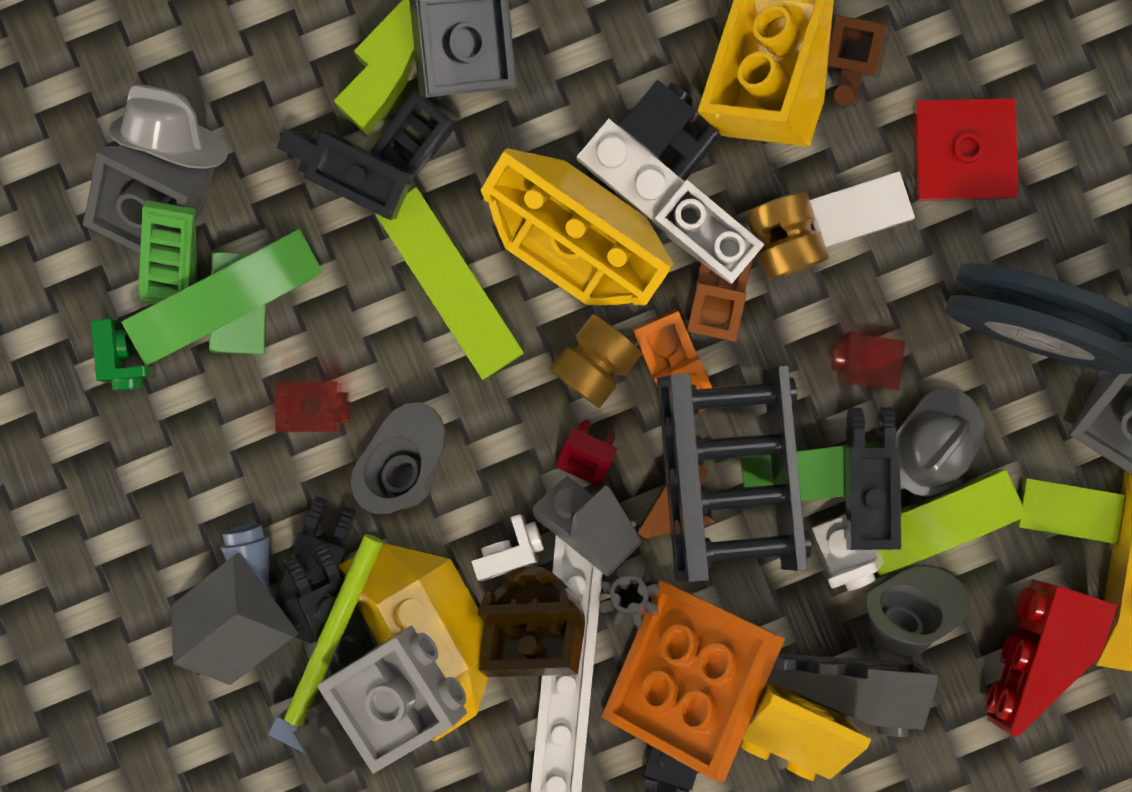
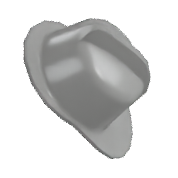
(167, 128)

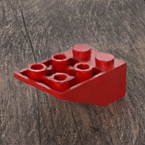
(1052, 647)

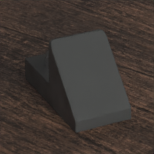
(588, 523)

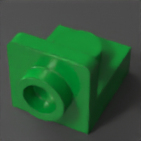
(110, 350)

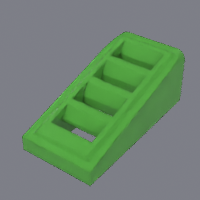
(158, 280)

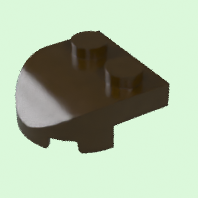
(531, 626)

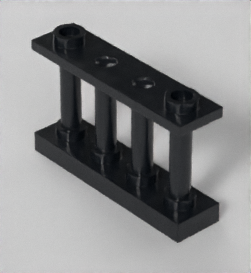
(691, 502)

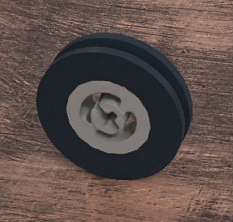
(1044, 316)

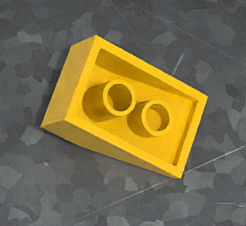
(770, 71)
(803, 733)

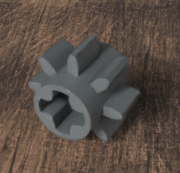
(624, 585)

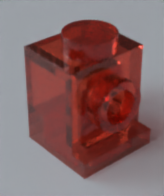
(290, 412)

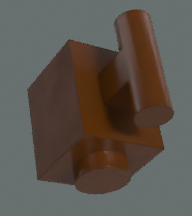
(857, 50)

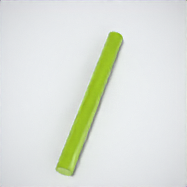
(333, 629)

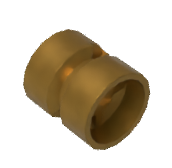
(792, 253)
(596, 361)

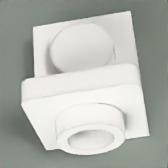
(502, 558)
(847, 567)

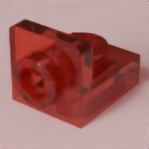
(868, 361)

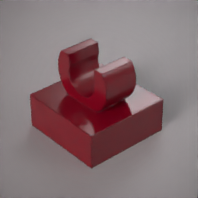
(586, 455)

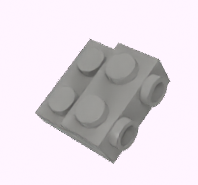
(394, 698)

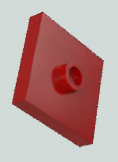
(965, 149)

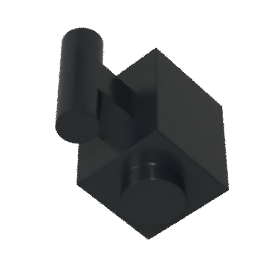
(660, 124)

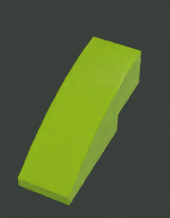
(388, 62)
(954, 519)

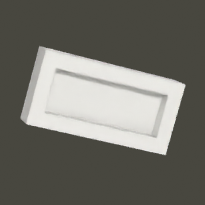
(861, 209)

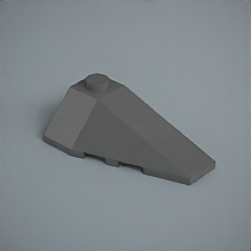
(873, 691)

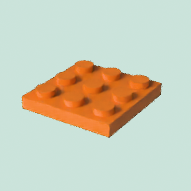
(693, 680)

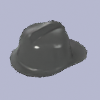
(938, 441)
(400, 460)
(915, 610)

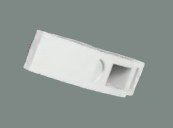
(669, 202)

